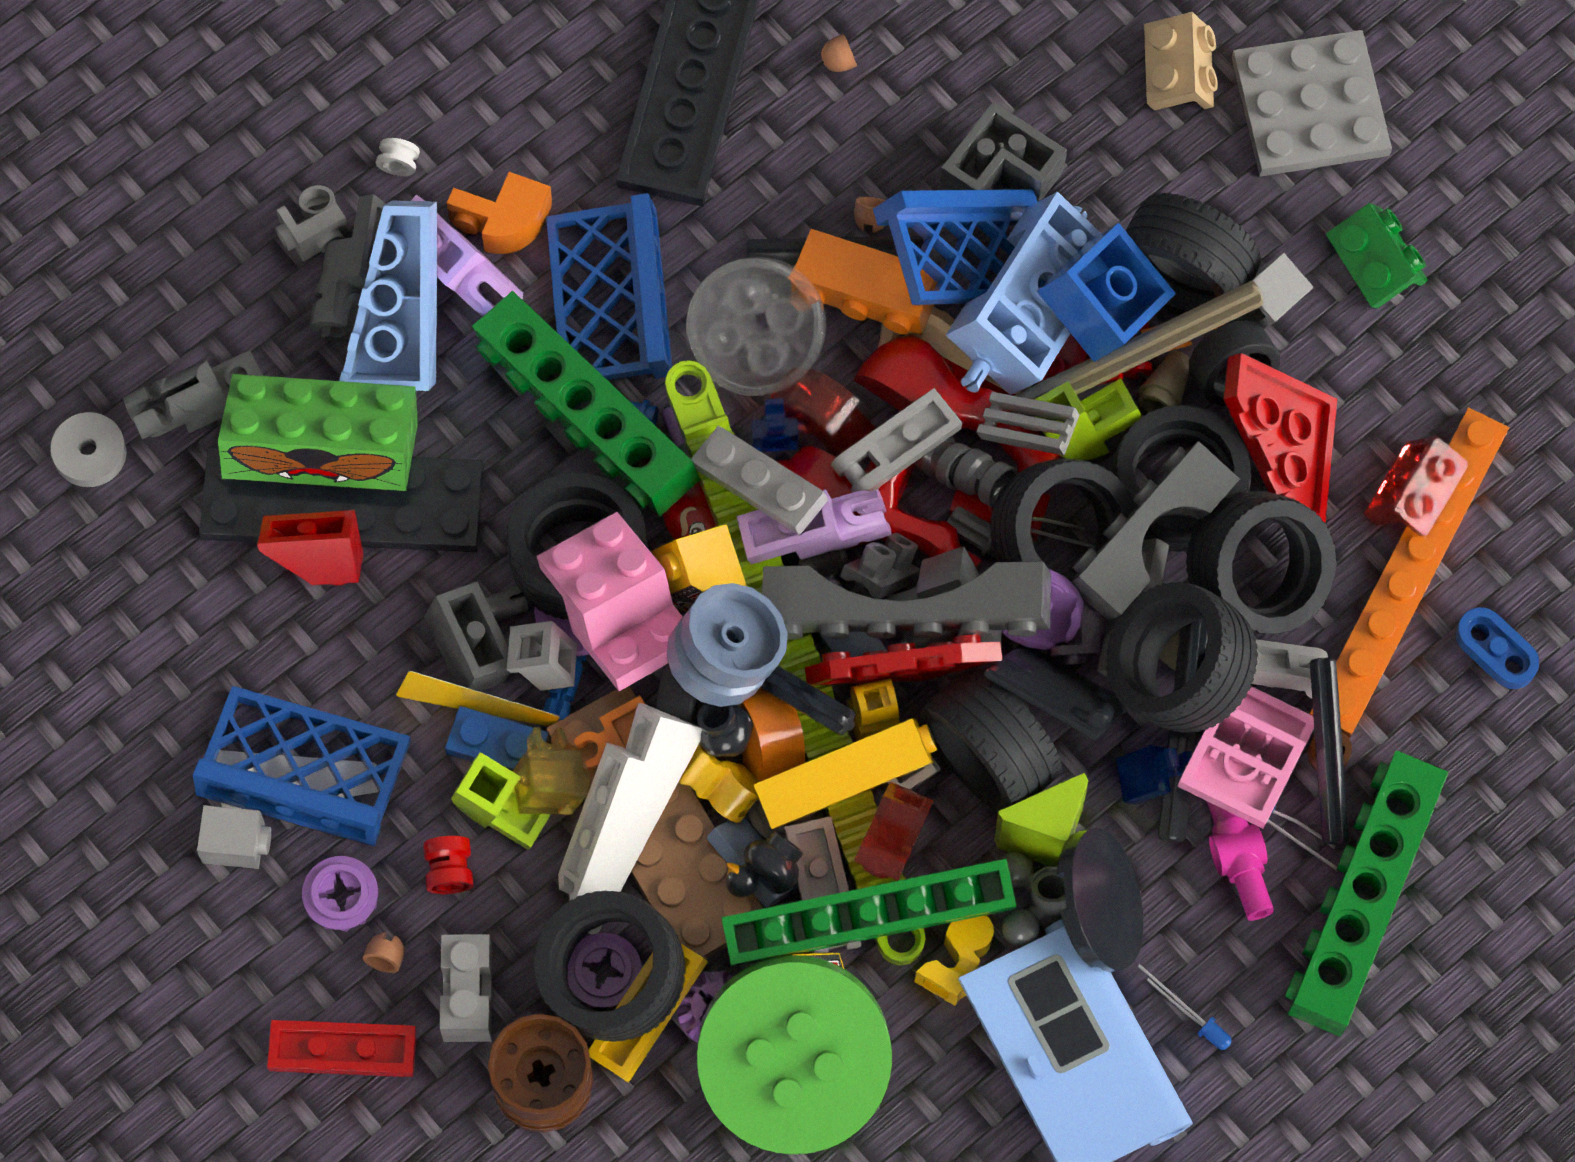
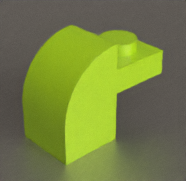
(1099, 418)
(490, 800)

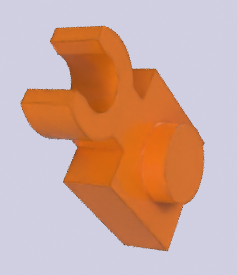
(617, 730)

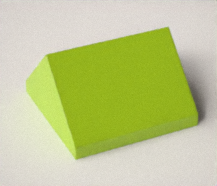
(1042, 821)

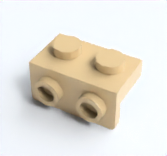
(1179, 62)

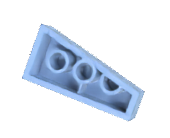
(398, 303)

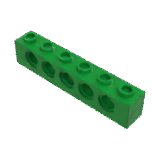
(515, 325)
(1419, 788)
(869, 912)

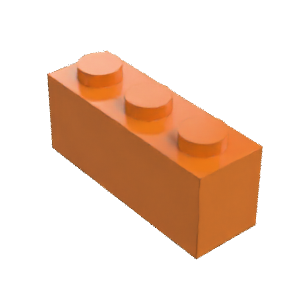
(863, 282)

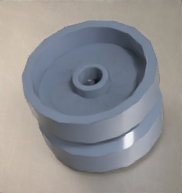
(726, 644)

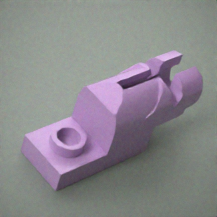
(465, 268)
(828, 531)

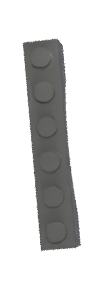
(1001, 598)

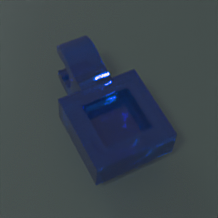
(774, 429)
(1147, 772)

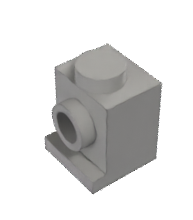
(542, 655)

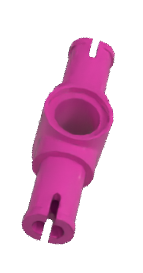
(1240, 854)

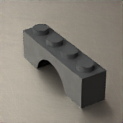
(1116, 572)

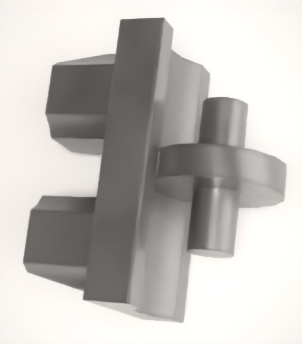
(883, 567)

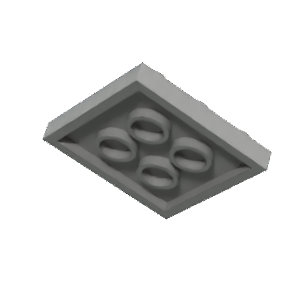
(1311, 103)

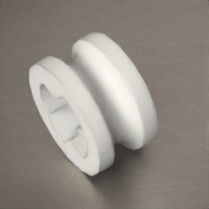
(397, 157)

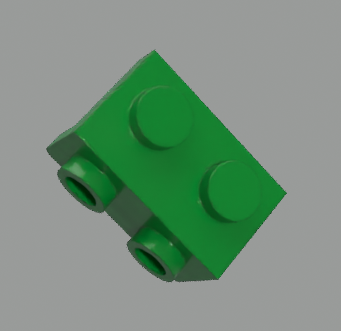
(1377, 254)

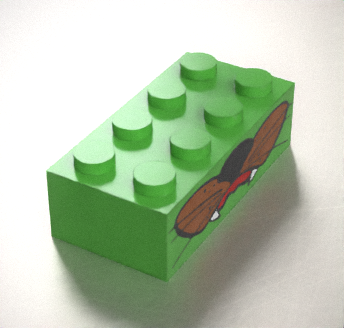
(318, 432)

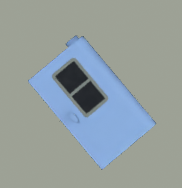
(1074, 1029)

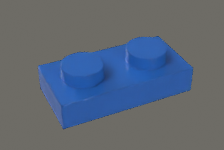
(490, 735)

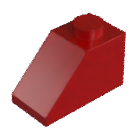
(315, 545)

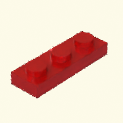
(342, 1048)

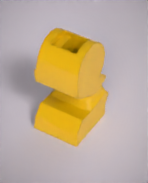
(874, 707)
(724, 783)
(966, 943)

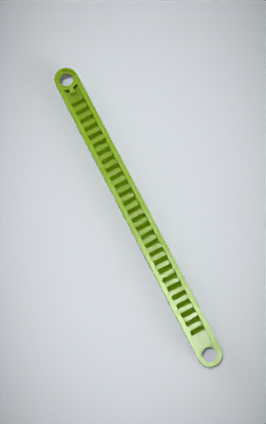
(697, 419)

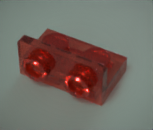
(1418, 485)

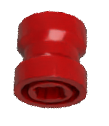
(448, 865)

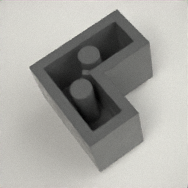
(1006, 152)

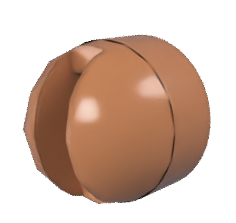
(838, 55)
(864, 213)
(384, 954)

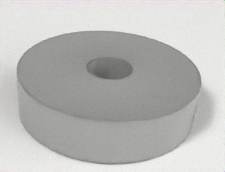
(85, 430)

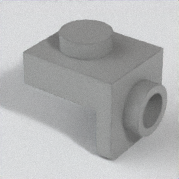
(312, 234)

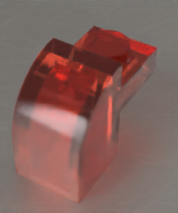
(825, 410)
(893, 832)

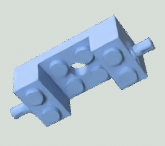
(1010, 326)

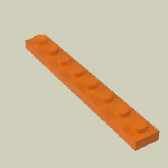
(1409, 575)

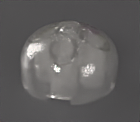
(731, 343)

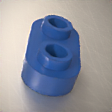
(1500, 646)

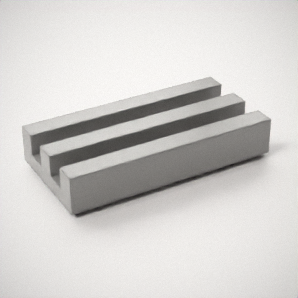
(1031, 407)

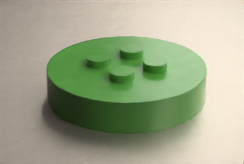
(794, 1054)

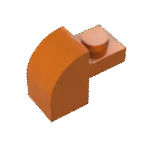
(508, 222)
(776, 736)

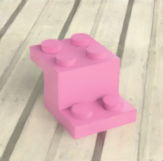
(614, 598)
(1249, 757)

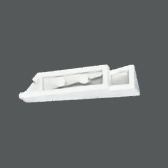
(626, 802)

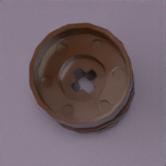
(548, 1046)

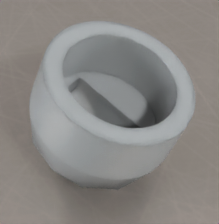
(315, 200)

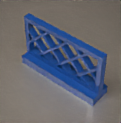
(959, 213)
(645, 277)
(282, 797)

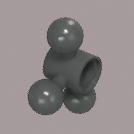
(1023, 925)

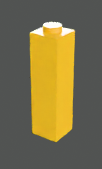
(846, 772)

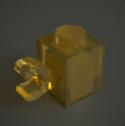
(550, 777)

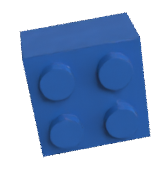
(1106, 292)

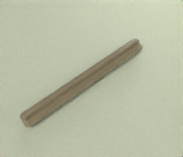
(1154, 341)

